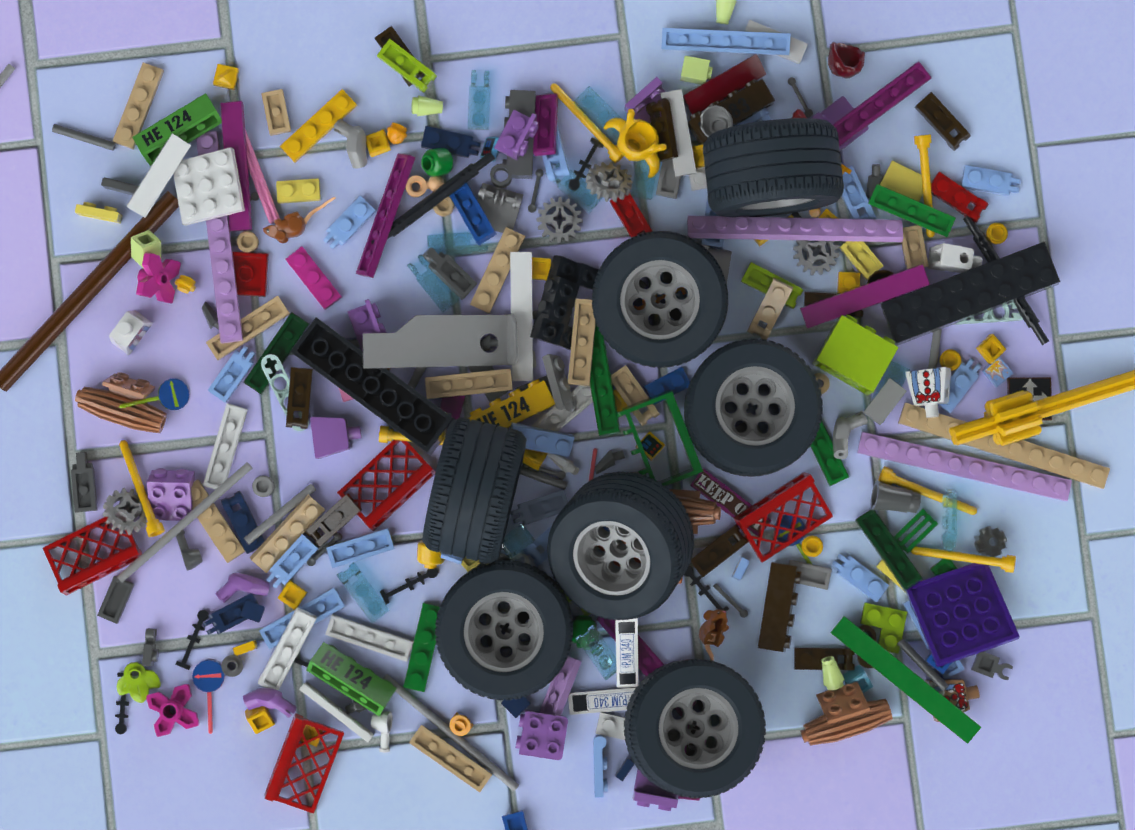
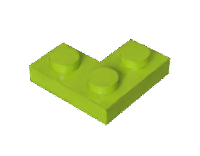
(889, 620)

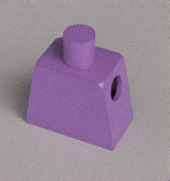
(332, 435)

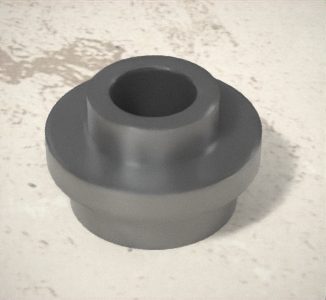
(239, 665)

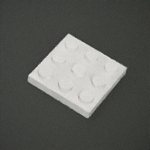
(208, 187)

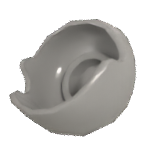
(715, 119)

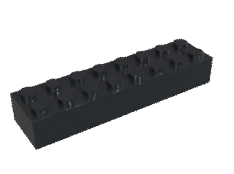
(970, 293)
(373, 387)

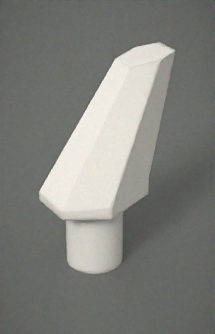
(564, 464)

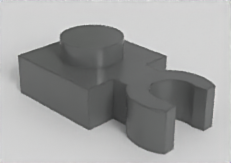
(150, 653)
(988, 665)

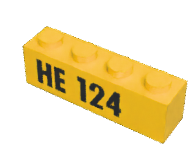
(517, 407)

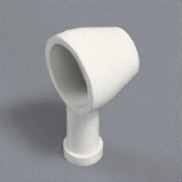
(383, 724)

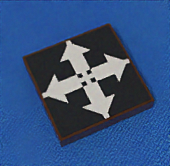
(1038, 386)

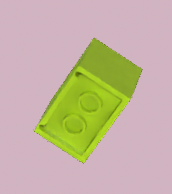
(855, 354)

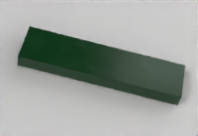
(280, 346)
(888, 549)

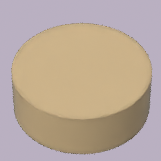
(445, 207)
(247, 241)

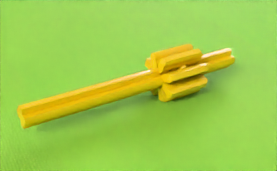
(1018, 417)

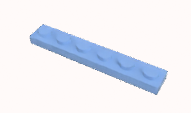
(726, 41)

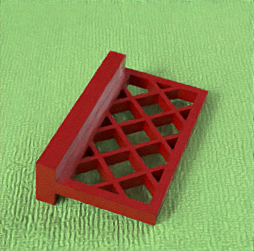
(398, 496)
(778, 499)
(95, 570)
(285, 759)

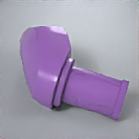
(242, 582)
(269, 698)

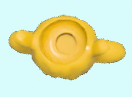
(637, 140)

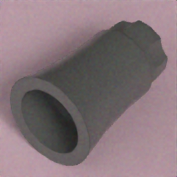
(894, 498)

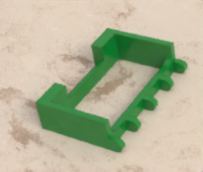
(673, 408)

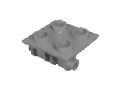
(499, 206)

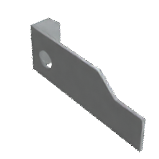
(443, 342)

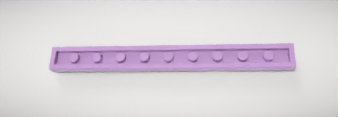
(795, 229)
(222, 261)
(964, 466)

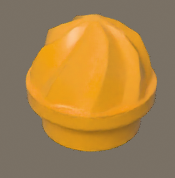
(396, 133)

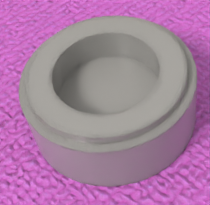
(263, 486)

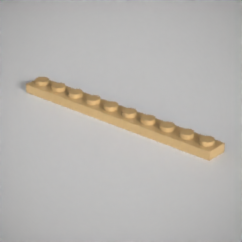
(1019, 451)

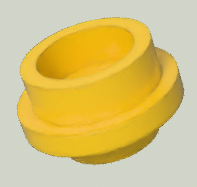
(996, 233)
(185, 284)
(950, 359)
(812, 546)

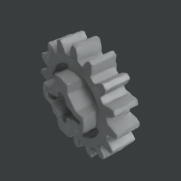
(609, 181)
(549, 220)
(824, 257)
(124, 518)

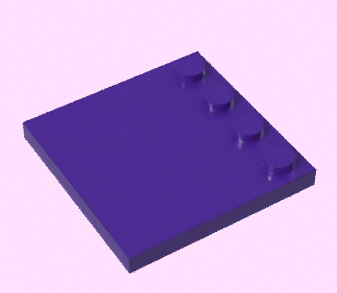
(961, 613)

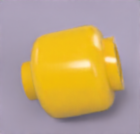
(427, 557)

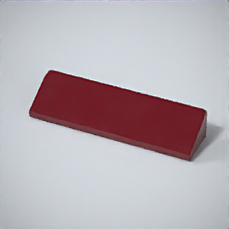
(723, 84)

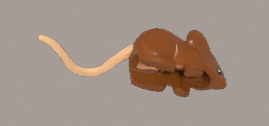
(291, 226)
(712, 630)

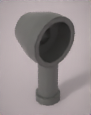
(190, 556)

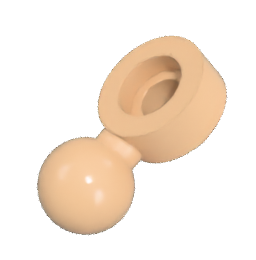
(432, 183)

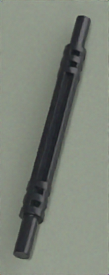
(438, 195)
(990, 255)

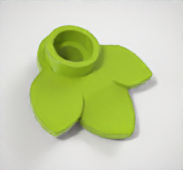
(138, 685)

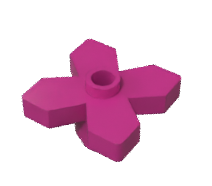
(156, 277)
(167, 720)

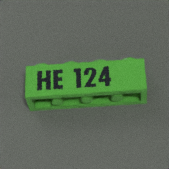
(185, 123)
(351, 678)

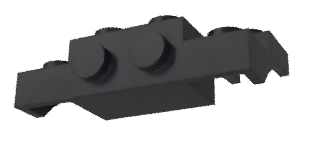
(559, 300)

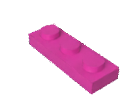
(313, 278)

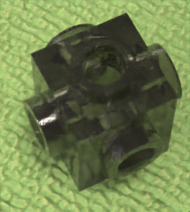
(982, 541)

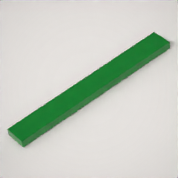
(906, 679)

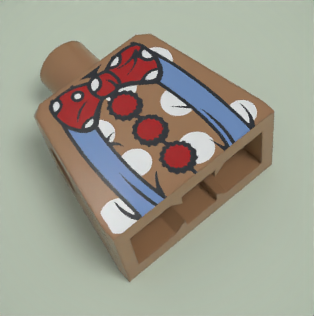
(957, 693)

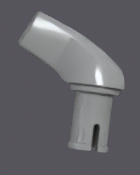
(355, 142)
(842, 431)

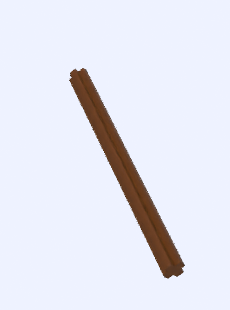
(84, 293)

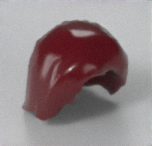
(845, 60)

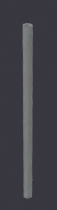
(183, 523)
(444, 727)

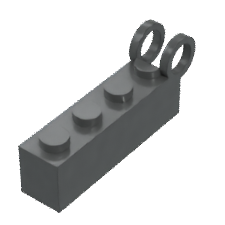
(523, 102)

